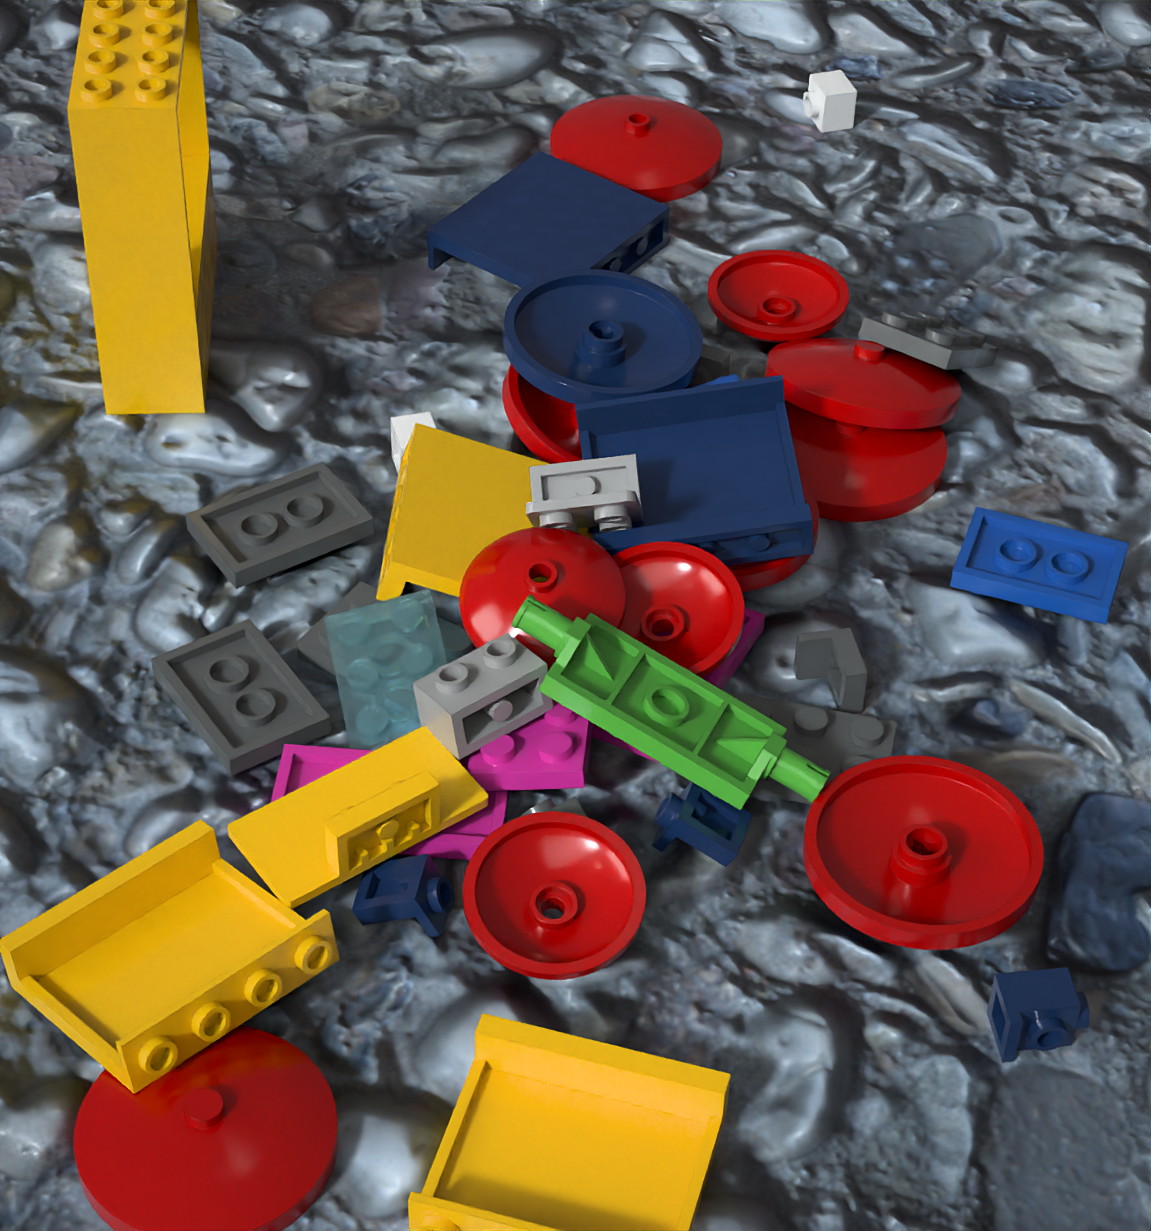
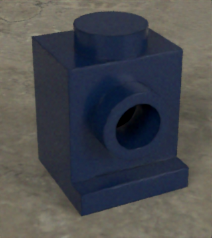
(1035, 1011)

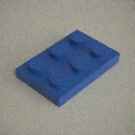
(1040, 565)

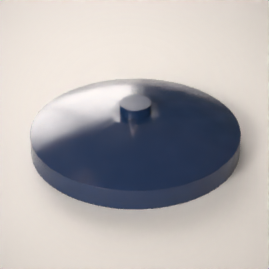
(601, 336)

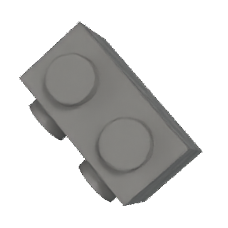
(482, 695)

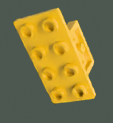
(356, 816)

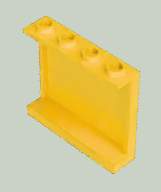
(450, 506)
(164, 957)
(572, 1138)

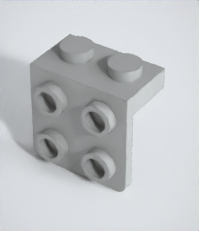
(586, 494)

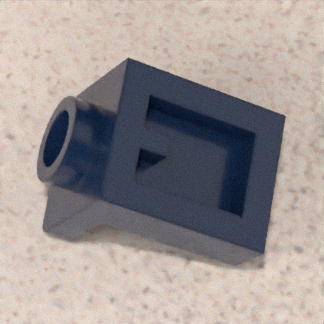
(701, 822)
(405, 890)

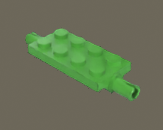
(664, 708)

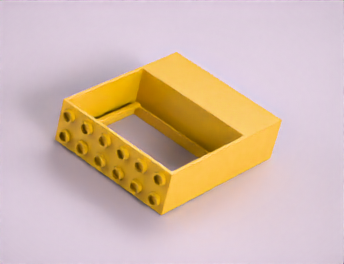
(145, 200)

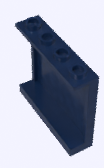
(551, 221)
(710, 469)

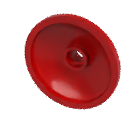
(777, 295)
(500, 579)
(682, 593)
(559, 865)

